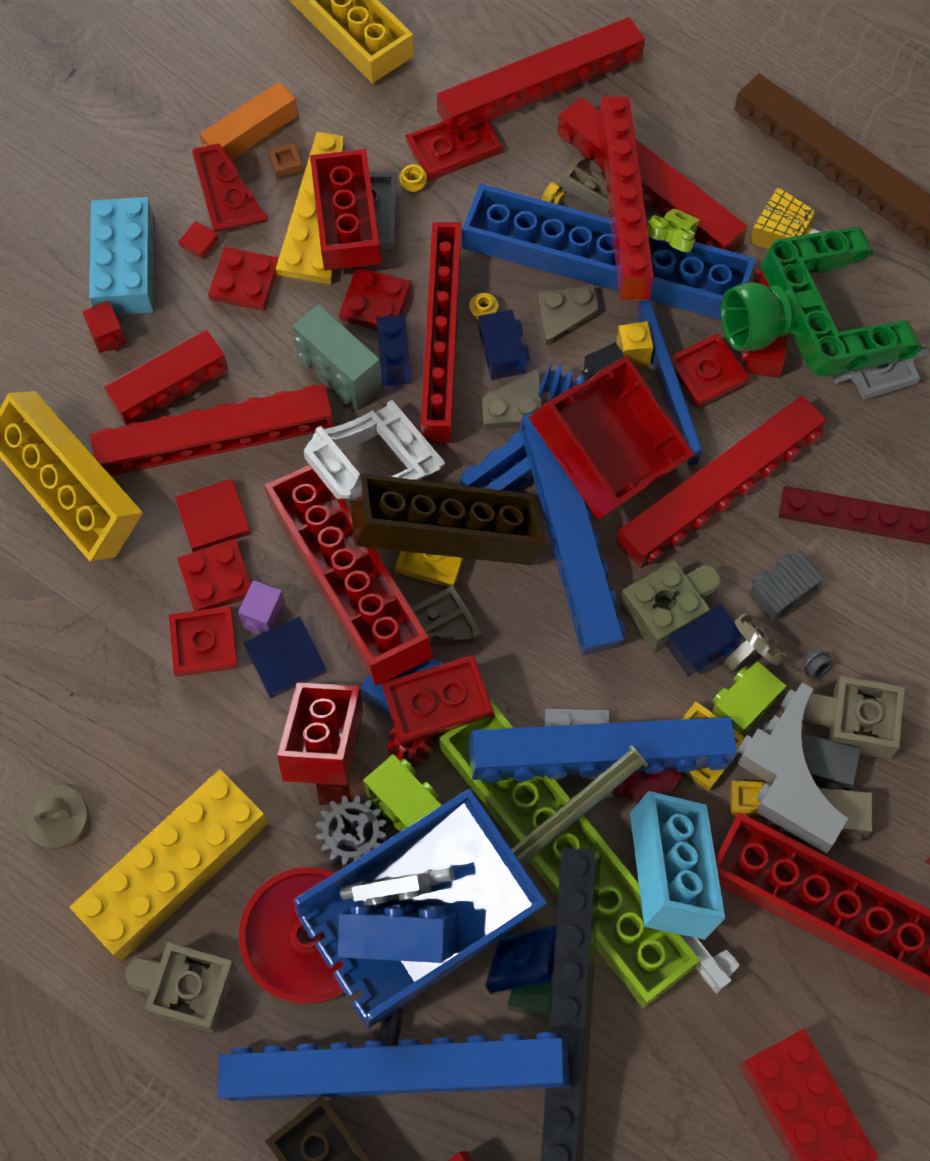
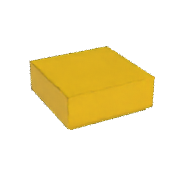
(744, 797)

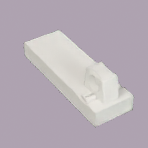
(714, 969)

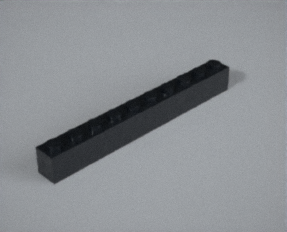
(572, 1000)

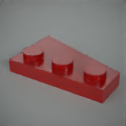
(224, 192)

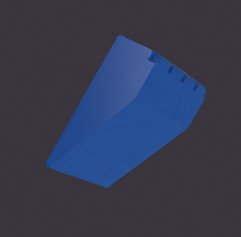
(487, 894)

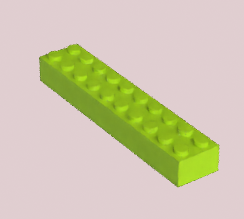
(641, 956)

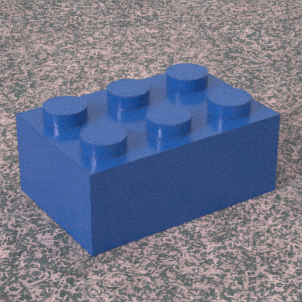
(397, 933)

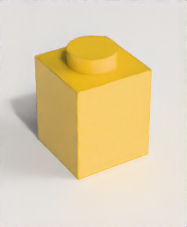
(636, 342)

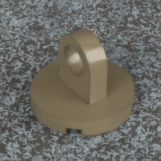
(758, 640)
(55, 817)

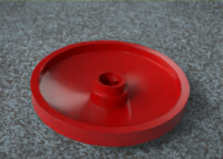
(279, 948)

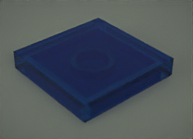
(285, 657)
(522, 960)

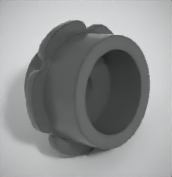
(817, 664)

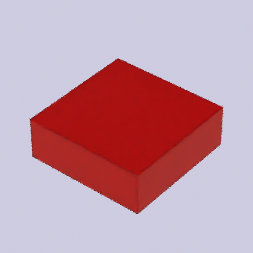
(198, 239)

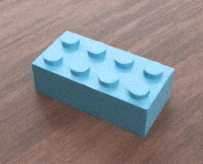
(122, 255)
(676, 866)

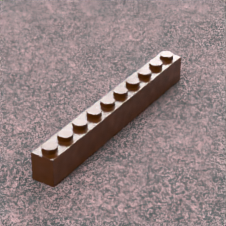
(837, 157)

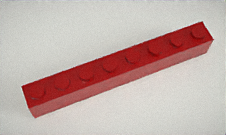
(540, 75)
(661, 184)
(625, 199)
(441, 332)
(212, 430)
(720, 482)

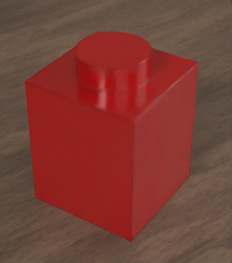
(104, 327)

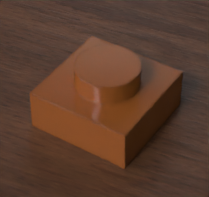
(285, 160)

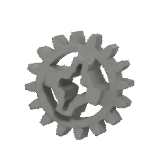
(361, 823)

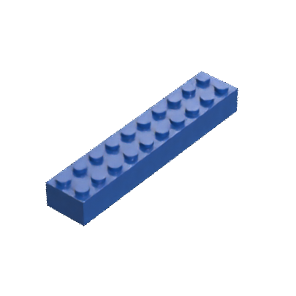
(583, 249)

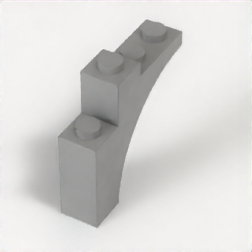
(793, 796)

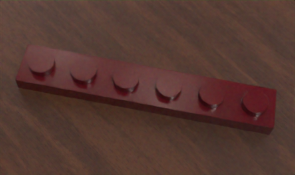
(855, 515)

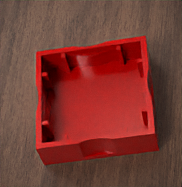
(611, 436)

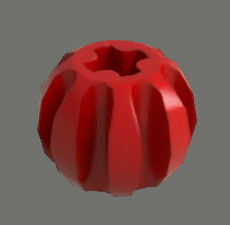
(419, 749)

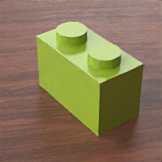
(749, 697)

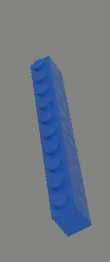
(394, 1069)

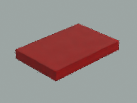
(444, 153)
(437, 699)

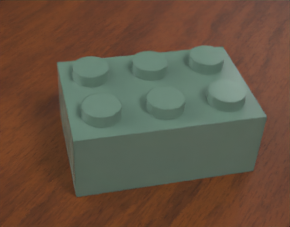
(337, 357)

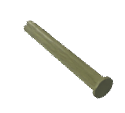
(578, 805)

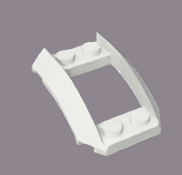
(338, 473)

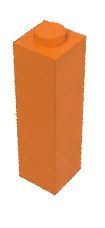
(252, 121)

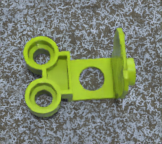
(674, 228)

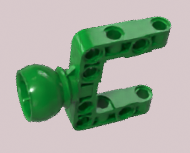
(759, 314)

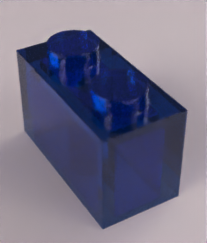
(502, 344)
(393, 350)
(705, 641)

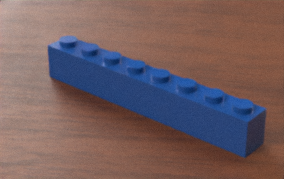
(574, 548)
(596, 747)

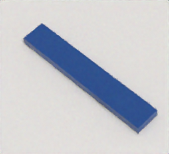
(669, 381)

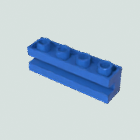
(502, 469)

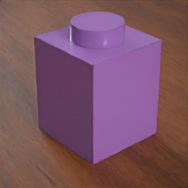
(261, 607)

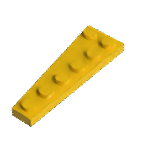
(301, 247)

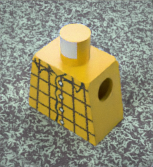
(782, 219)

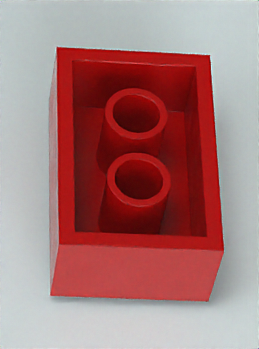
(321, 734)

